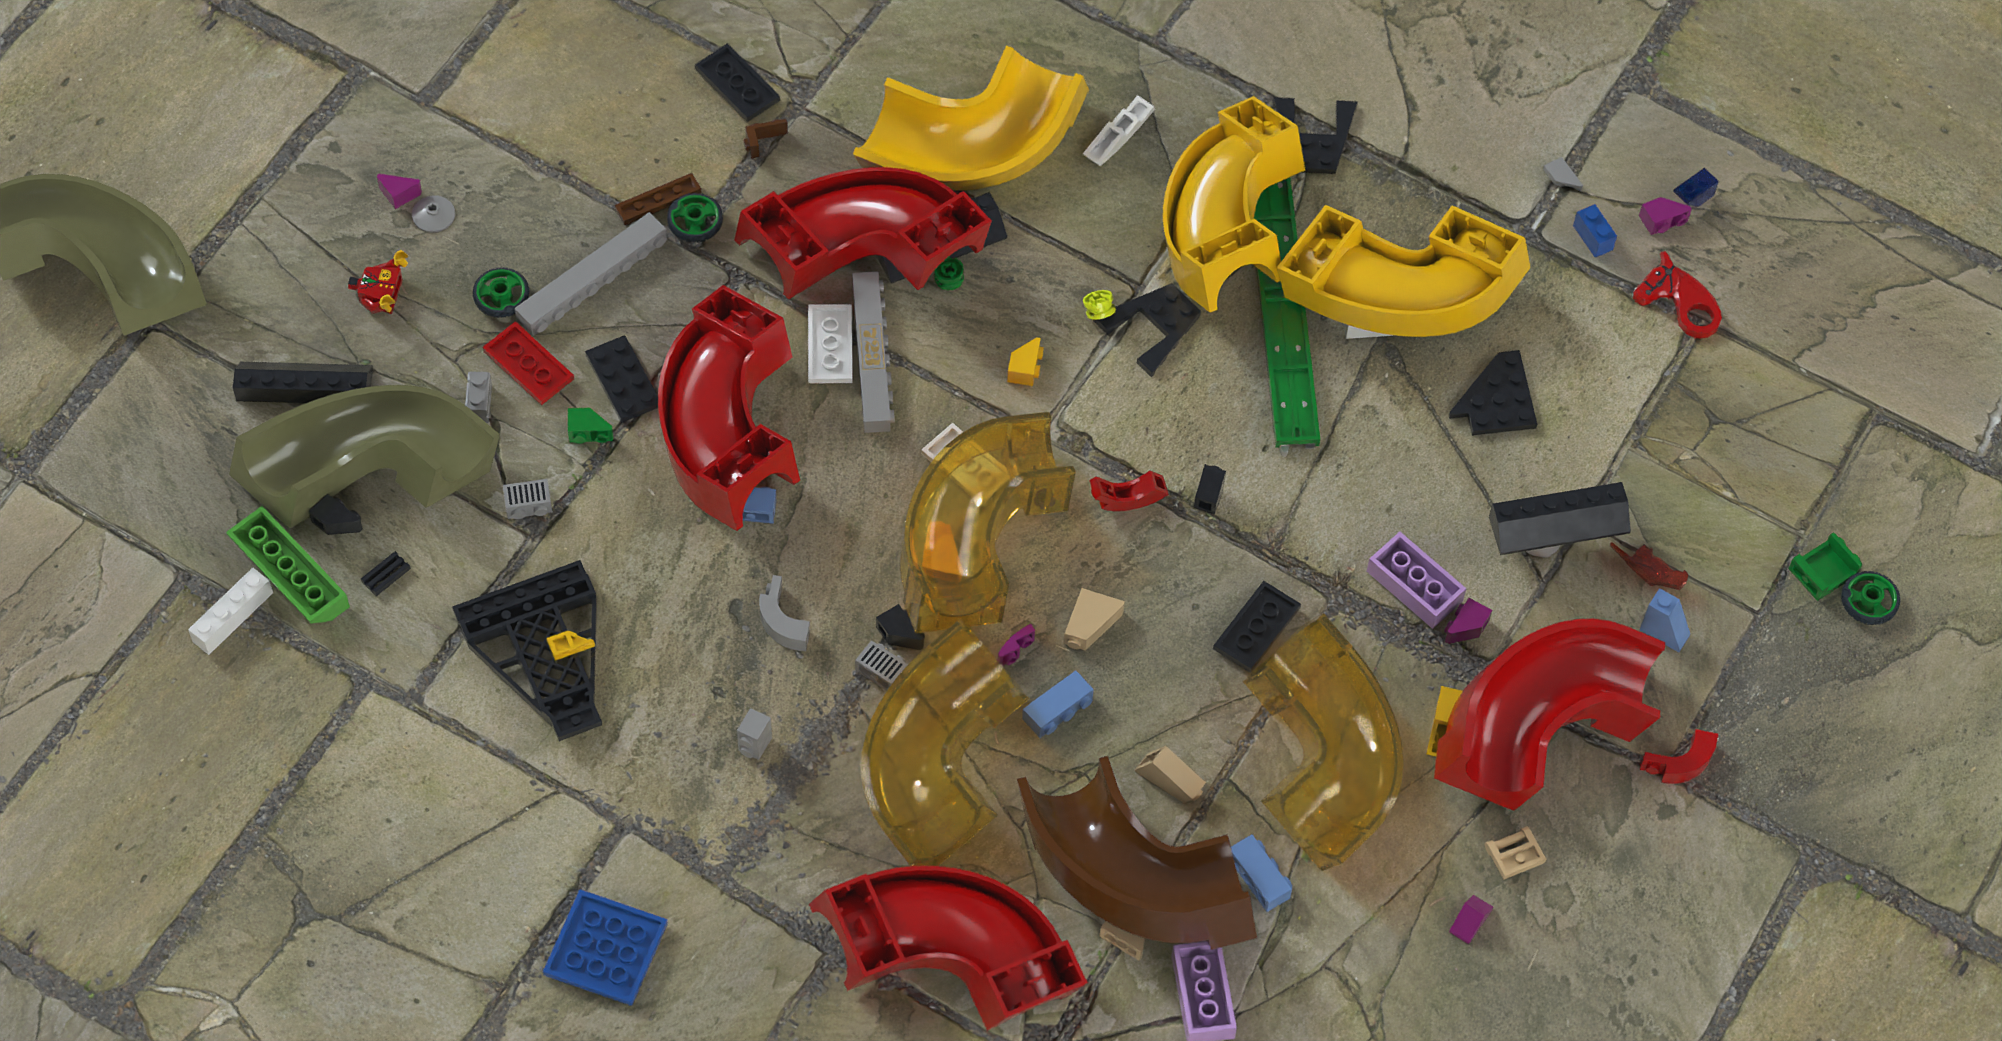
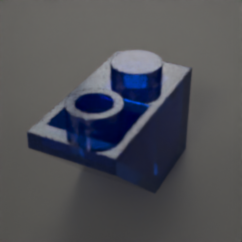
(1697, 188)

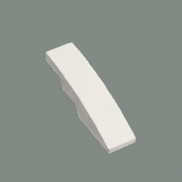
(1118, 132)

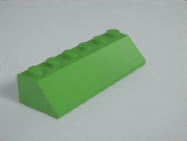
(289, 567)

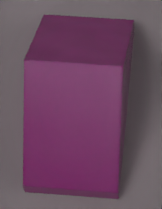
(399, 189)
(1470, 919)

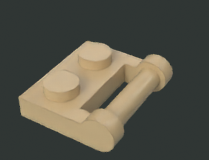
(1519, 858)

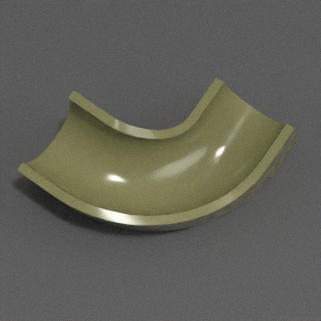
(344, 436)

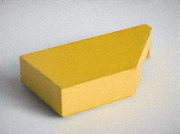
(568, 643)

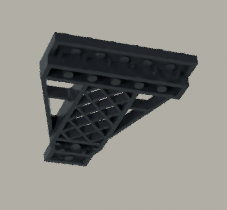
(527, 606)

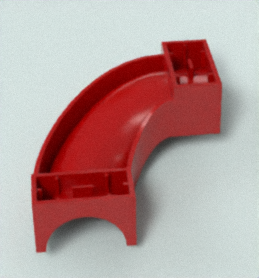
(859, 215)
(709, 400)
(1530, 691)
(952, 924)

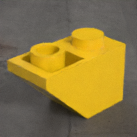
(1023, 363)

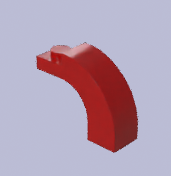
(1131, 494)
(1686, 766)

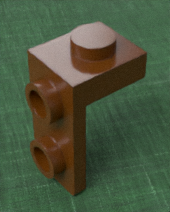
(760, 131)

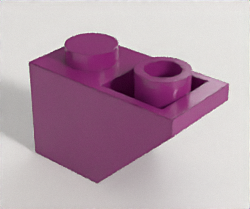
(1663, 214)
(1469, 623)

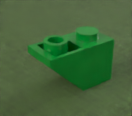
(588, 426)

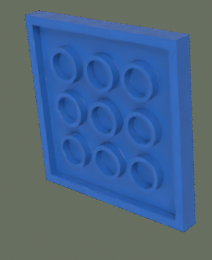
(605, 947)

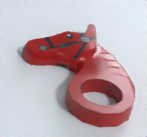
(1686, 293)

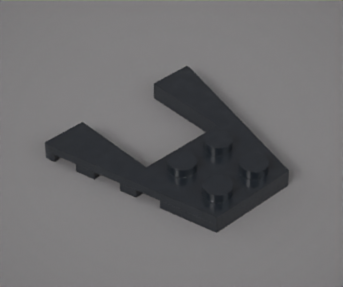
(1321, 151)
(1165, 309)

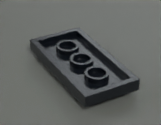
(737, 82)
(622, 378)
(1257, 626)

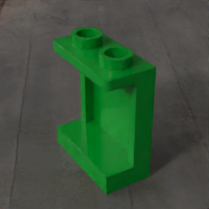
(1825, 567)

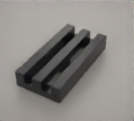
(383, 570)

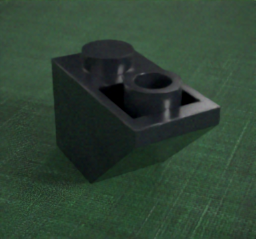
(1210, 489)
(334, 518)
(898, 629)

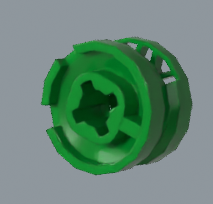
(949, 274)

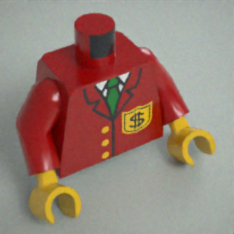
(380, 284)

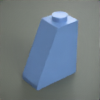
(1666, 620)

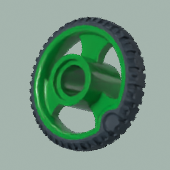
(695, 225)
(501, 300)
(1867, 605)

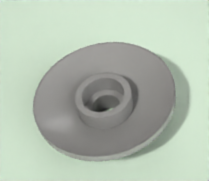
(433, 220)

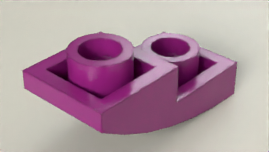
(1011, 649)

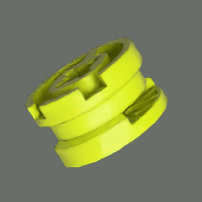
(1099, 304)

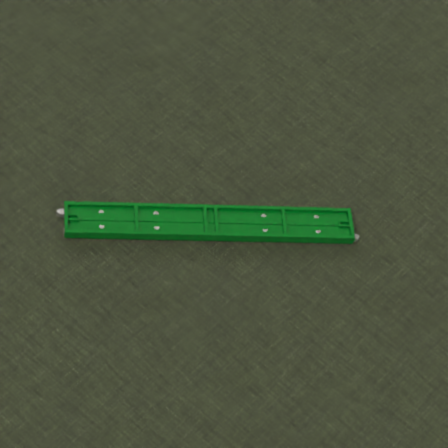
(1286, 333)

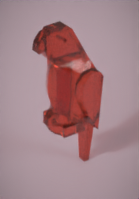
(1652, 568)

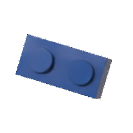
(1595, 230)

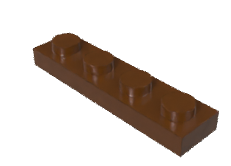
(656, 199)

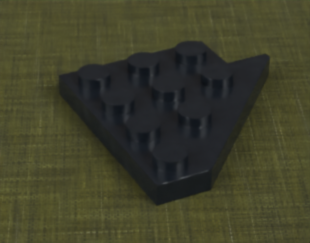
(1498, 398)

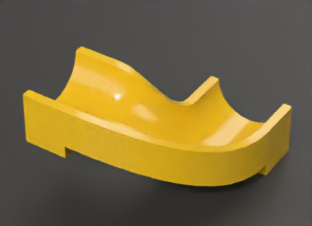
(980, 137)
(1216, 193)
(1400, 290)

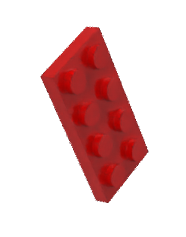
(528, 363)

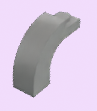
(781, 628)

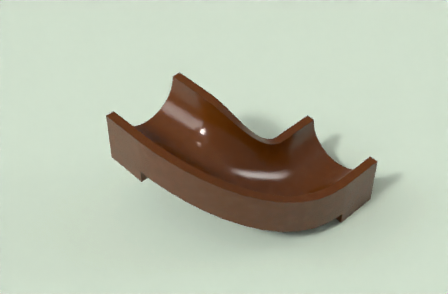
(1132, 877)

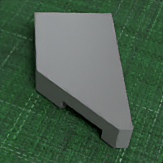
(1561, 174)

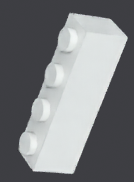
(230, 611)

